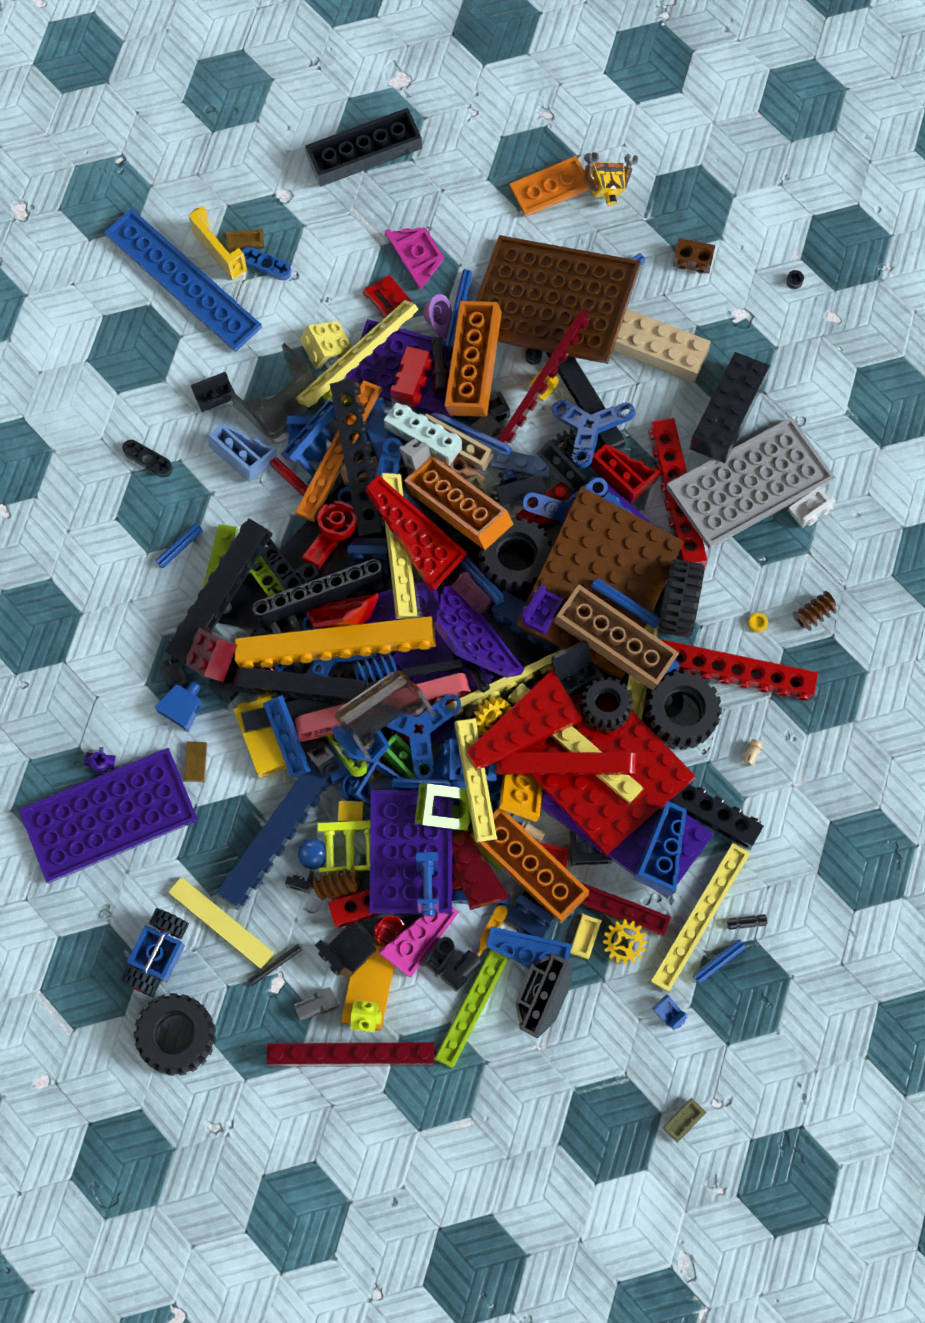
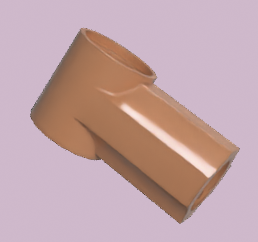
(467, 470)

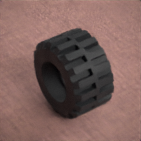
(608, 689)

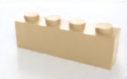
(473, 451)

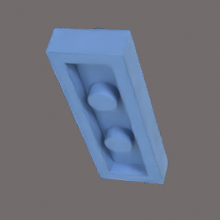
(521, 463)

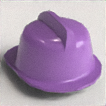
(438, 314)

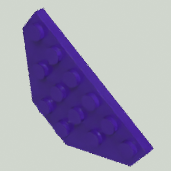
(472, 636)

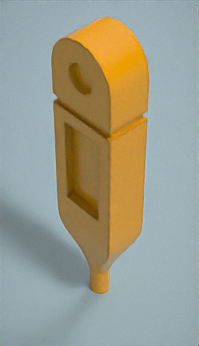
(495, 921)

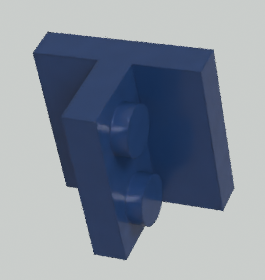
(366, 549)
(530, 916)

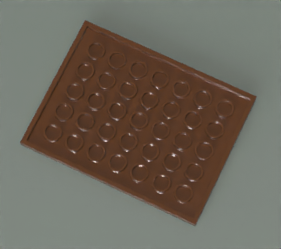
(547, 286)
(606, 545)

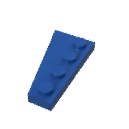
(524, 947)

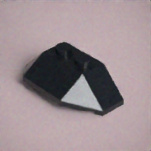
(543, 994)

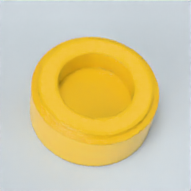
(757, 622)

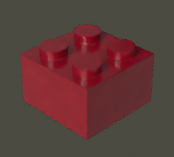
(210, 654)

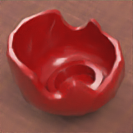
(387, 929)

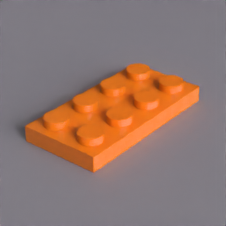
(549, 186)

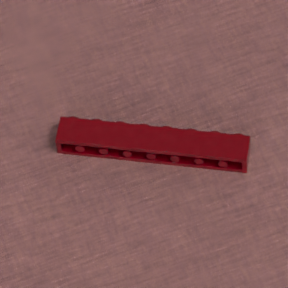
(350, 1054)

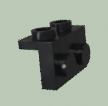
(212, 391)

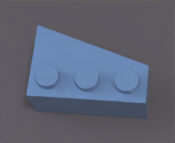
(241, 452)

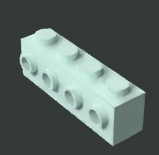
(411, 426)

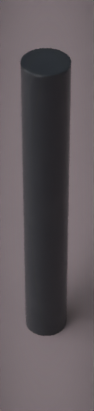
(274, 965)

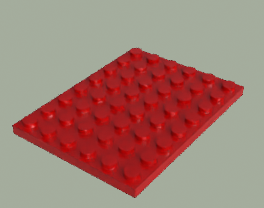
(592, 803)

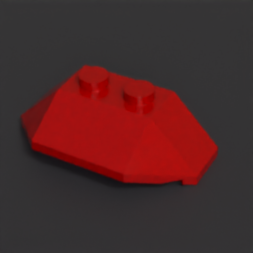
(343, 612)

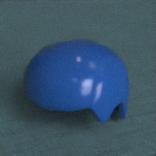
(345, 788)
(312, 853)

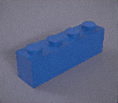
(377, 432)

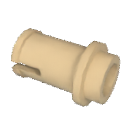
(753, 750)
(533, 831)

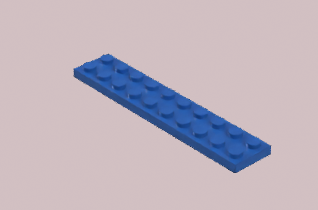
(183, 280)

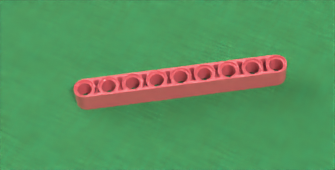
(320, 722)

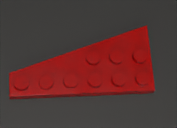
(424, 543)
(534, 718)

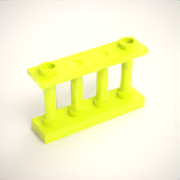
(348, 830)

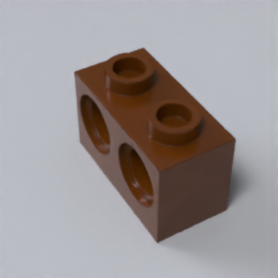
(694, 251)

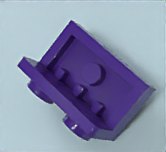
(541, 610)

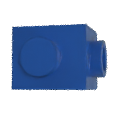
(670, 1013)

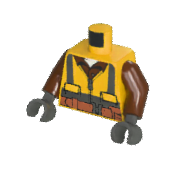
(608, 178)

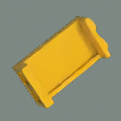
(231, 263)
(261, 743)

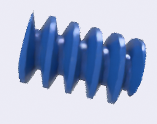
(375, 668)

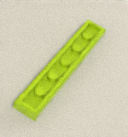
(471, 1009)

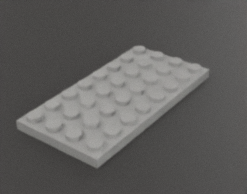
(752, 483)

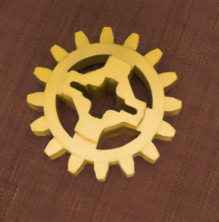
(490, 713)
(628, 950)

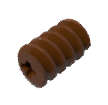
(815, 610)
(336, 885)

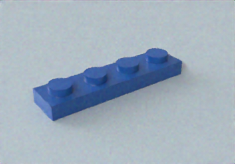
(286, 736)

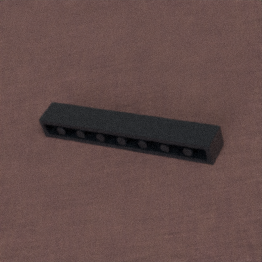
(221, 587)

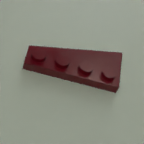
(476, 876)

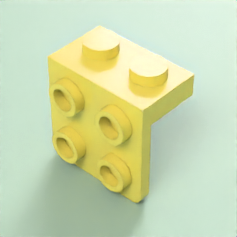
(324, 341)

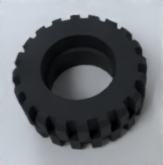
(511, 580)
(681, 598)
(699, 692)
(152, 1018)

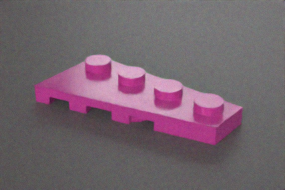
(415, 942)

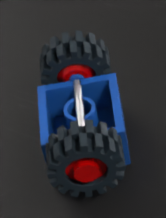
(155, 953)

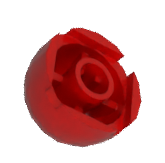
(337, 521)

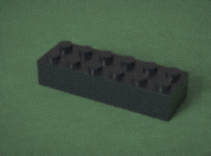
(363, 147)
(729, 407)

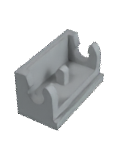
(414, 456)

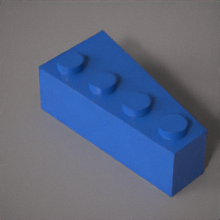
(662, 854)

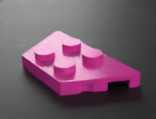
(416, 252)

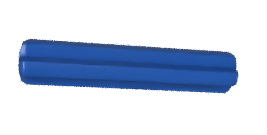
(179, 545)
(413, 784)
(719, 961)

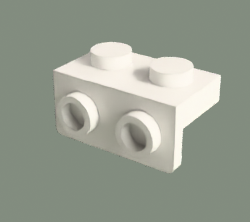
(811, 506)

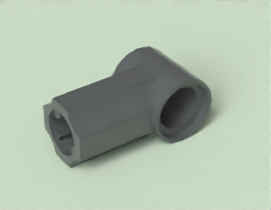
(321, 1002)

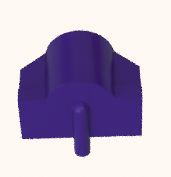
(99, 761)

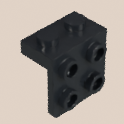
(575, 668)
(346, 951)

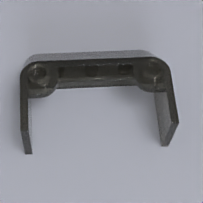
(272, 416)
(379, 707)

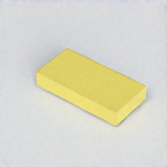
(585, 936)

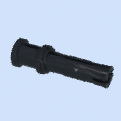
(439, 373)

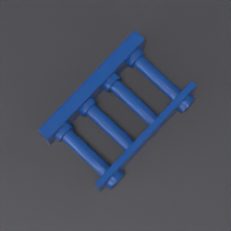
(307, 436)
(427, 864)

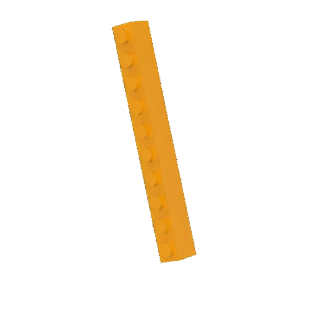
(335, 642)

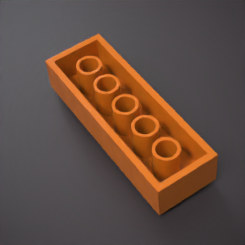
(473, 358)
(459, 502)
(533, 867)

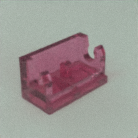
(472, 593)

